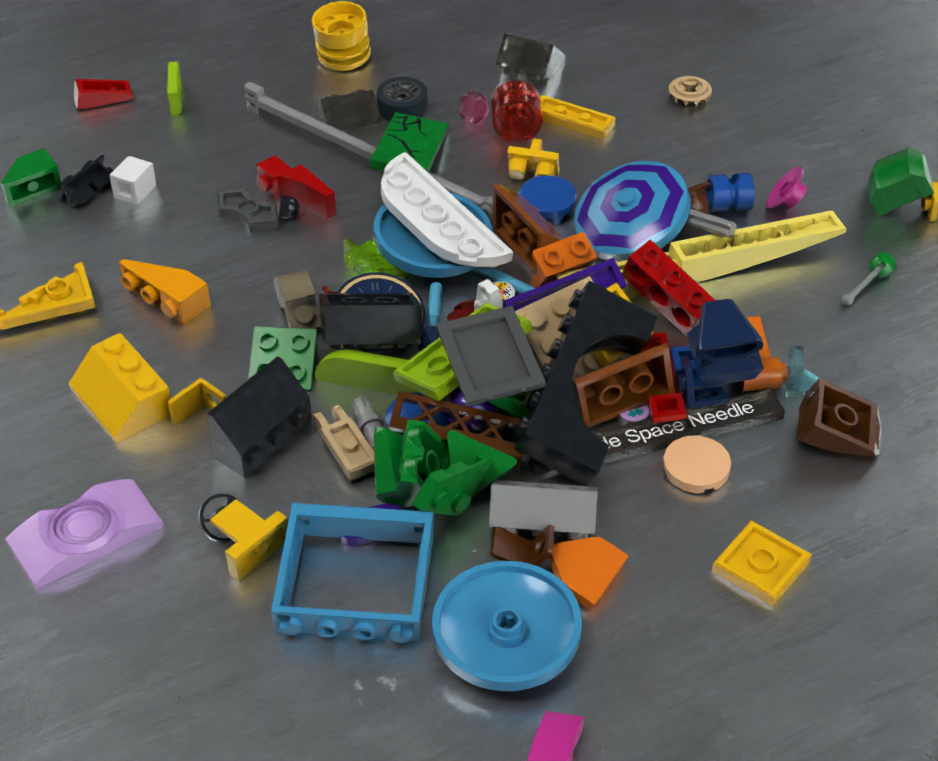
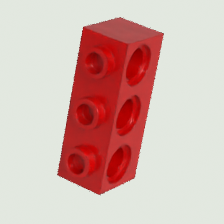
(666, 286)

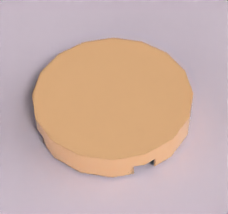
(696, 464)

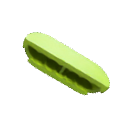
(361, 371)

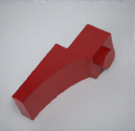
(298, 182)

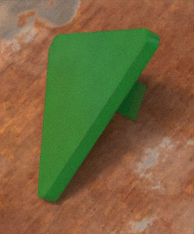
(465, 450)

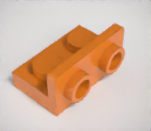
(561, 257)

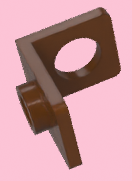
(511, 547)

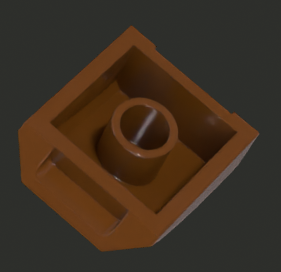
(839, 420)

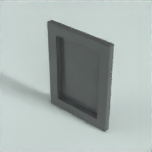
(490, 355)

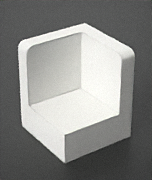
(133, 180)

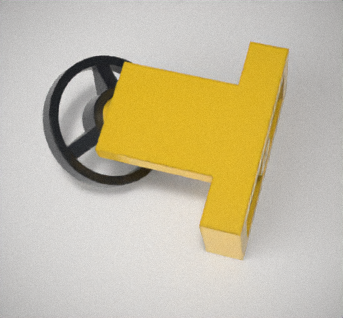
(253, 536)

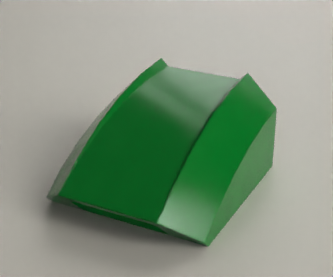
(899, 180)

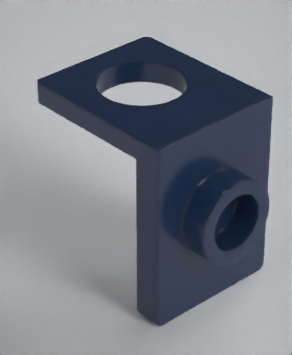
(692, 396)

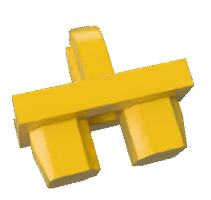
(542, 162)

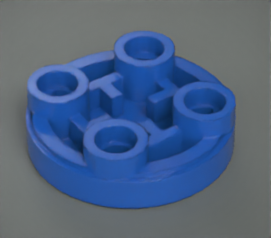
(551, 196)

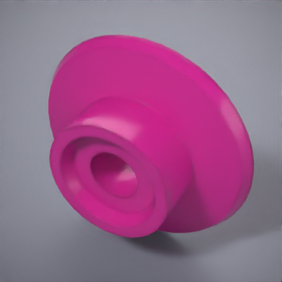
(788, 190)

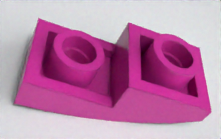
(556, 737)

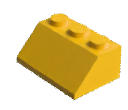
(120, 388)

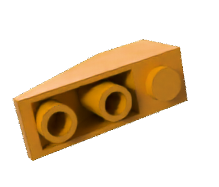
(168, 288)

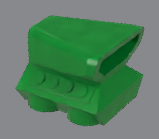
(406, 461)

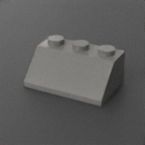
(537, 505)

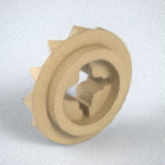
(690, 90)

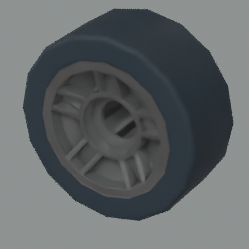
(402, 96)

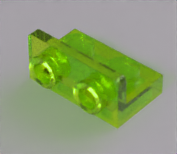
(367, 259)

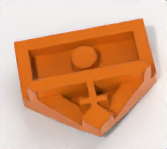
(587, 567)

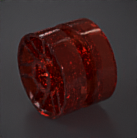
(516, 111)

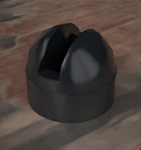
(288, 207)

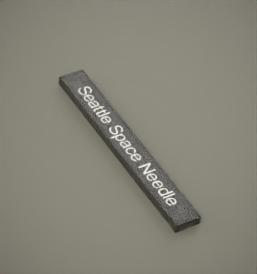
(704, 421)

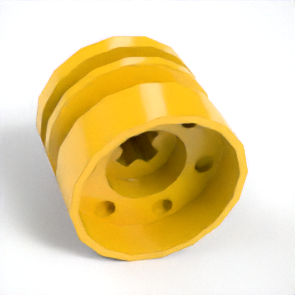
(341, 35)

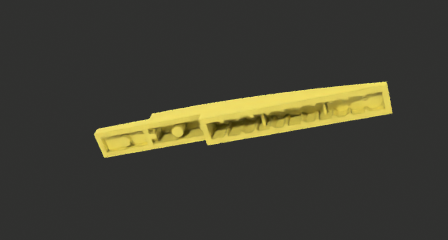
(719, 255)

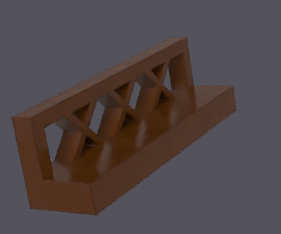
(399, 423)

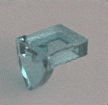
(798, 378)

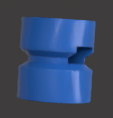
(731, 192)

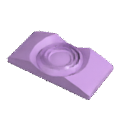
(83, 531)

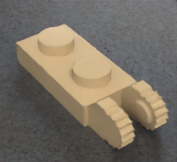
(346, 443)

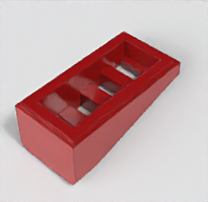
(99, 92)

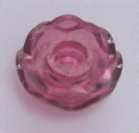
(474, 107)

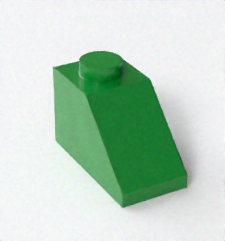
(30, 177)

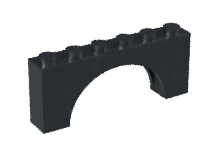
(553, 426)

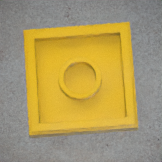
(761, 563)

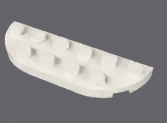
(439, 217)

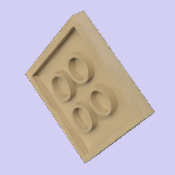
(545, 319)

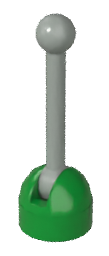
(876, 270)

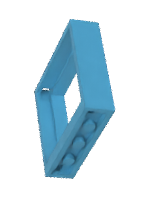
(356, 522)

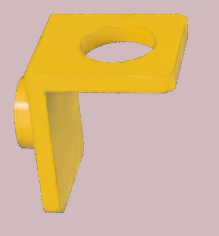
(192, 399)

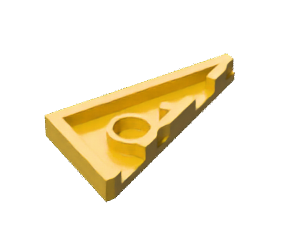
(51, 300)

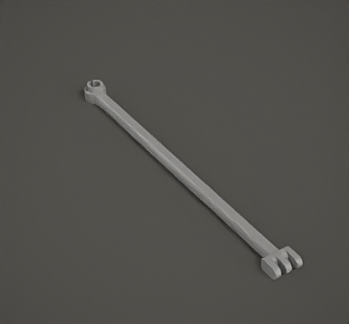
(258, 102)

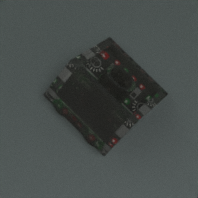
(529, 58)

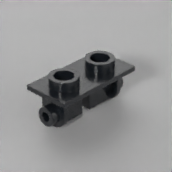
(78, 188)

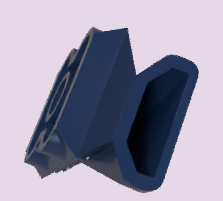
(725, 344)

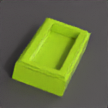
(174, 88)

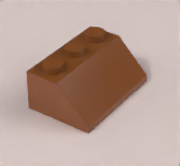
(520, 225)
(623, 385)

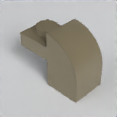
(297, 298)

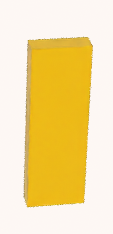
(576, 117)

